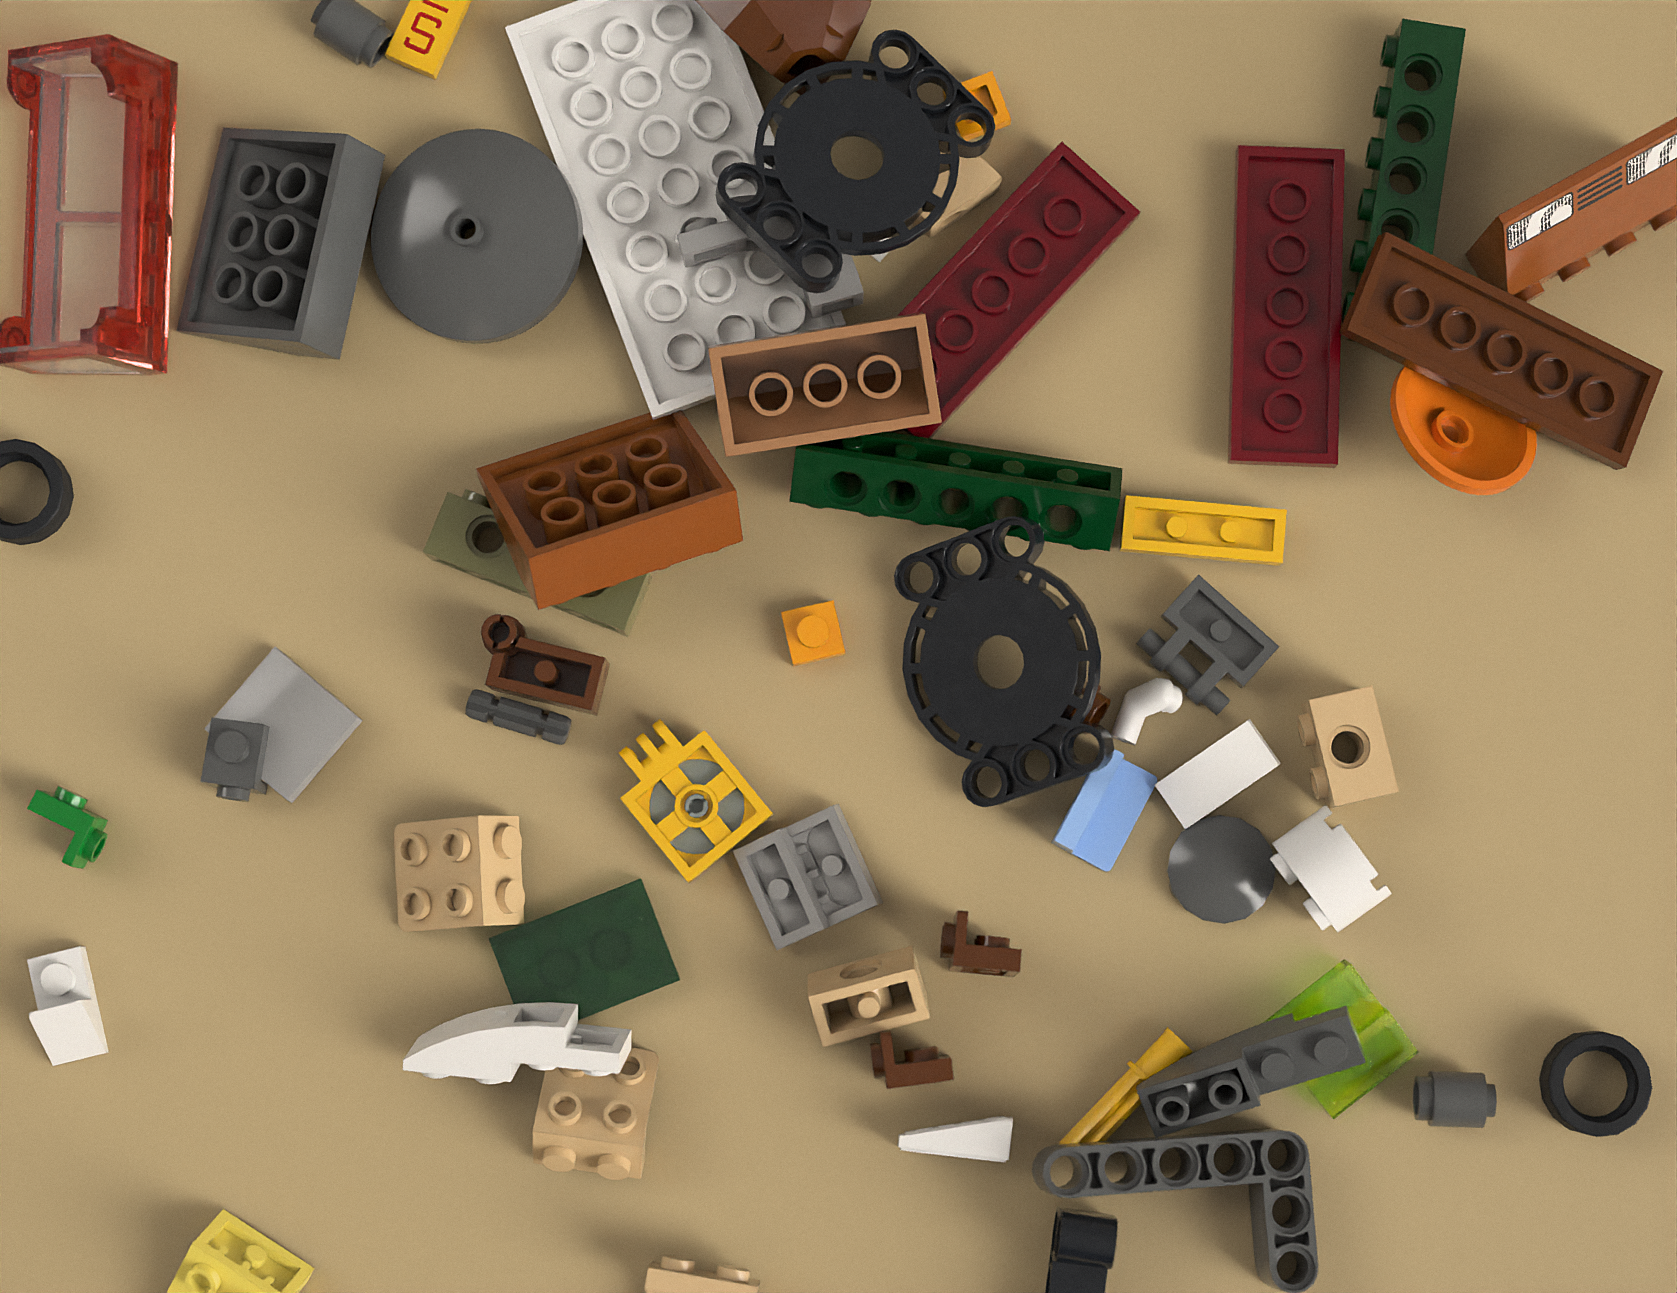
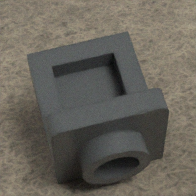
(235, 758)

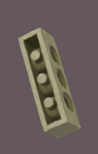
(455, 545)

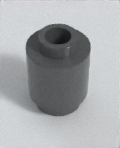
(351, 31)
(1453, 1099)

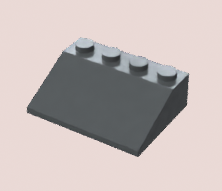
(282, 241)

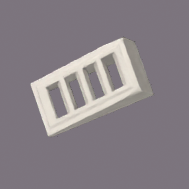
(973, 1139)

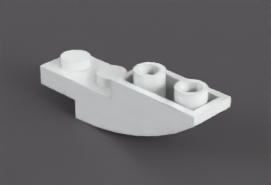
(498, 1039)

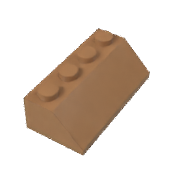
(825, 384)

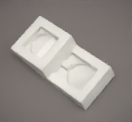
(1217, 774)

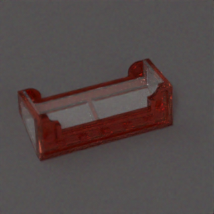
(94, 208)

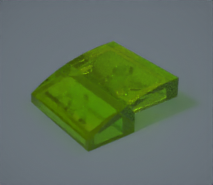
(1380, 1035)

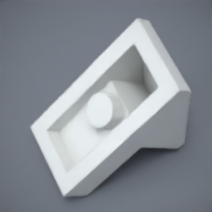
(67, 1006)

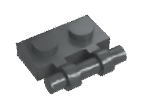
(1216, 631)

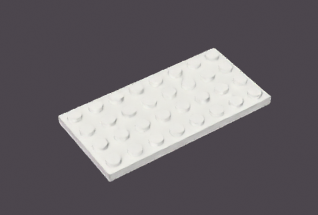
(642, 122)

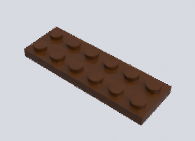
(1501, 351)

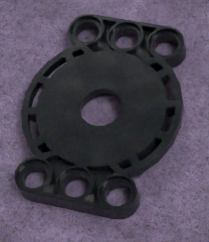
(846, 214)
(1054, 652)

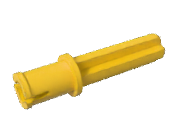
(1123, 1098)

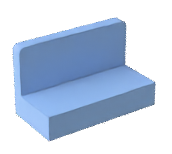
(1105, 812)

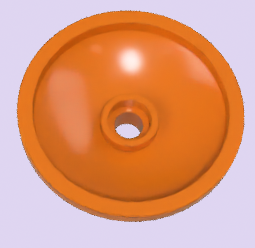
(1459, 437)

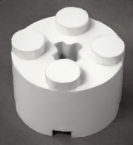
(1329, 869)

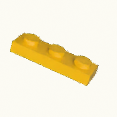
(1203, 530)

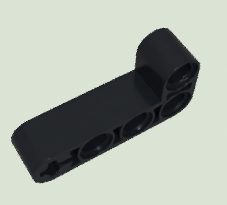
(1081, 1251)

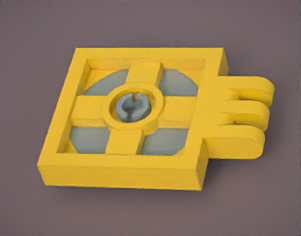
(691, 800)

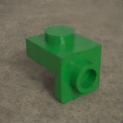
(68, 811)

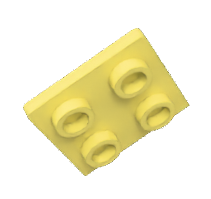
(238, 1260)

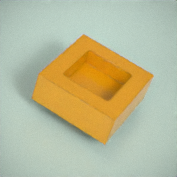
(987, 92)
(813, 633)

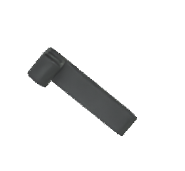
(1199, 1171)

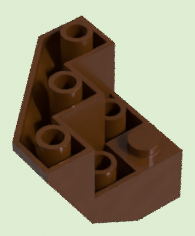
(790, 34)

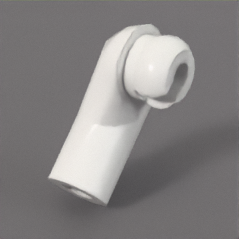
(1144, 701)

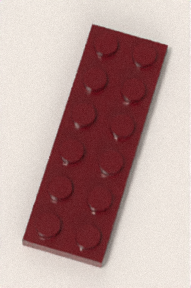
(1016, 273)
(1286, 306)

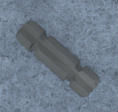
(518, 717)

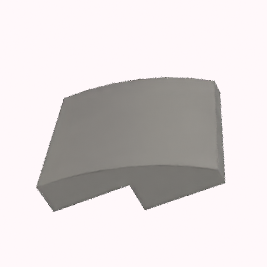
(302, 718)
(807, 876)

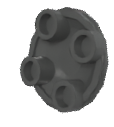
(1221, 869)

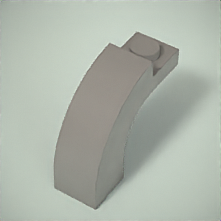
(711, 240)

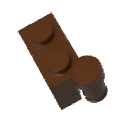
(542, 669)

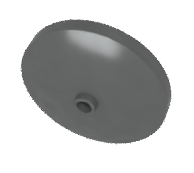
(512, 265)

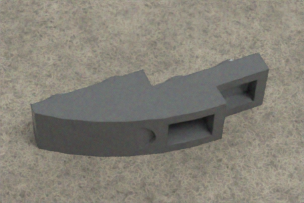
(1248, 1064)

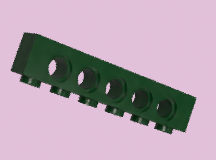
(1436, 55)
(978, 472)

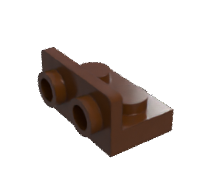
(987, 956)
(920, 1064)

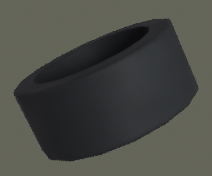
(59, 498)
(1637, 1076)

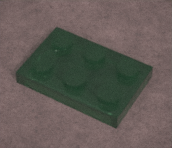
(588, 953)

